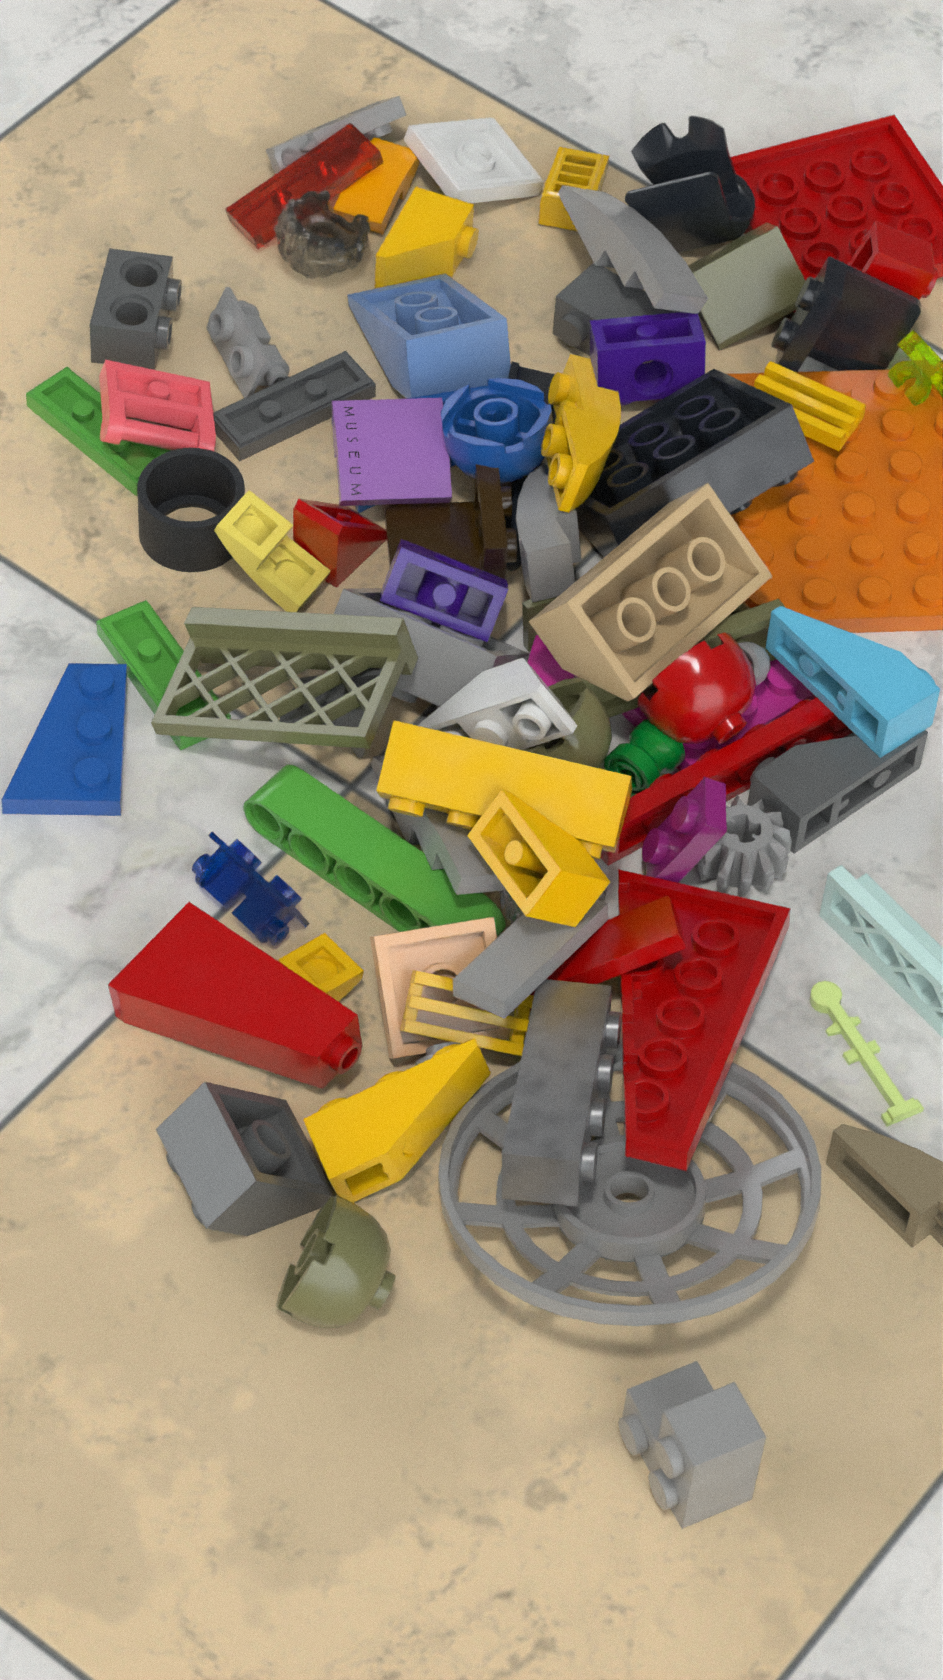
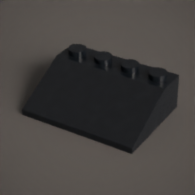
(696, 436)

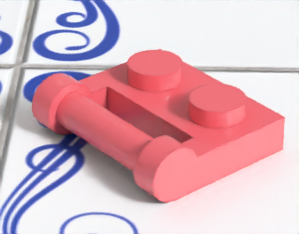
(157, 398)

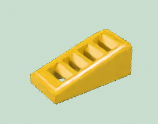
(570, 169)

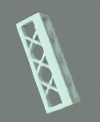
(887, 941)

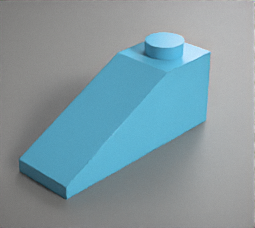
(859, 680)

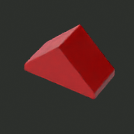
(335, 536)

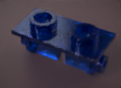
(266, 905)

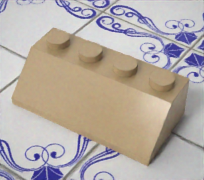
(653, 596)

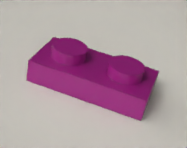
(687, 832)

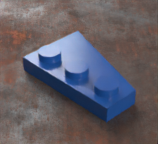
(76, 748)

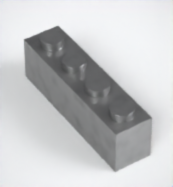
(558, 1091)

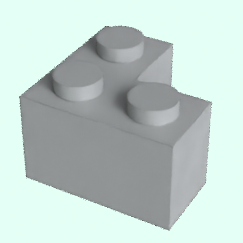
(694, 1441)

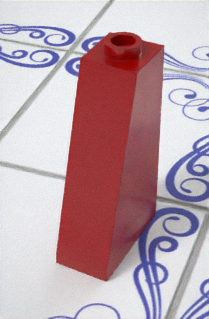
(235, 1001)

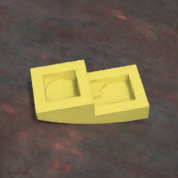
(261, 547)

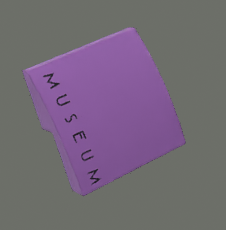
(390, 452)

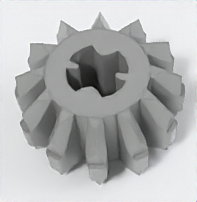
(750, 850)

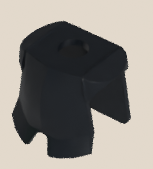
(694, 188)

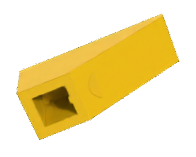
(389, 1126)

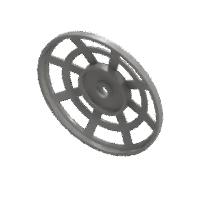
(640, 1230)

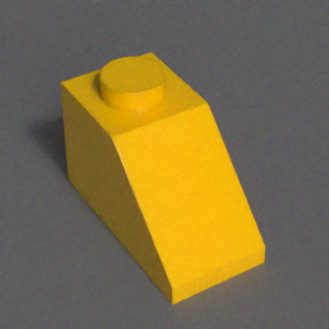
(426, 239)
(538, 861)

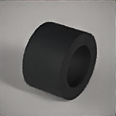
(181, 481)

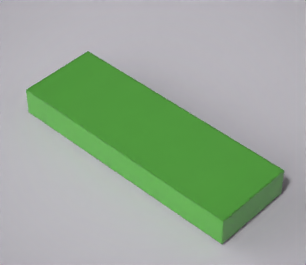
(76, 413)
(151, 655)

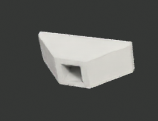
(504, 708)

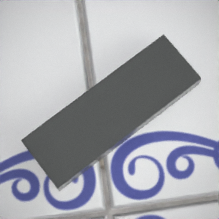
(291, 405)

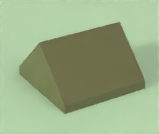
(747, 284)

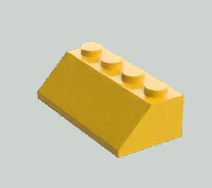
(467, 774)

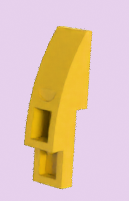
(582, 432)

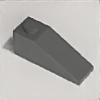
(828, 782)

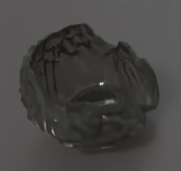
(318, 239)

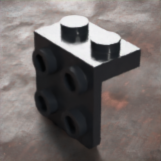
(845, 321)

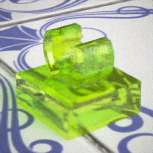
(922, 365)

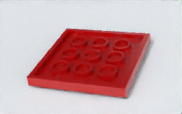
(840, 182)

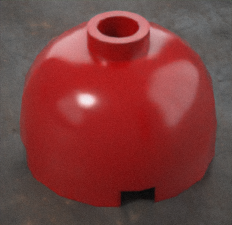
(702, 693)

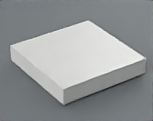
(473, 160)

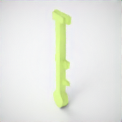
(826, 999)

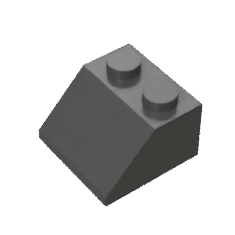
(243, 1160)

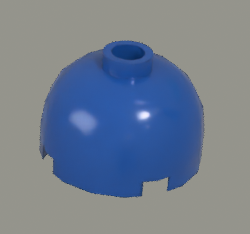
(496, 427)

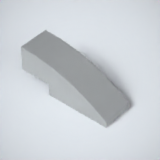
(546, 538)

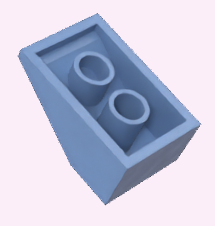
(433, 335)

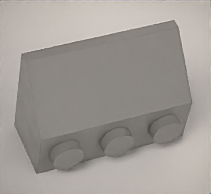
(444, 655)

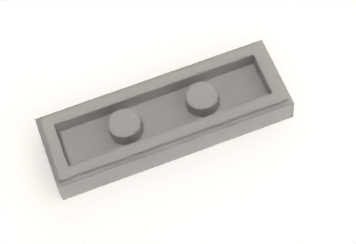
(523, 960)

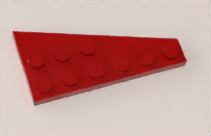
(689, 1012)

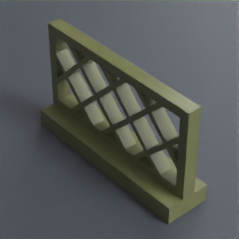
(292, 645)

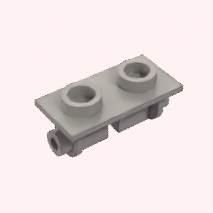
(244, 344)

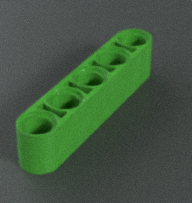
(359, 854)

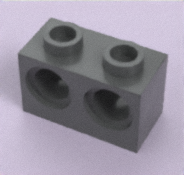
(133, 308)

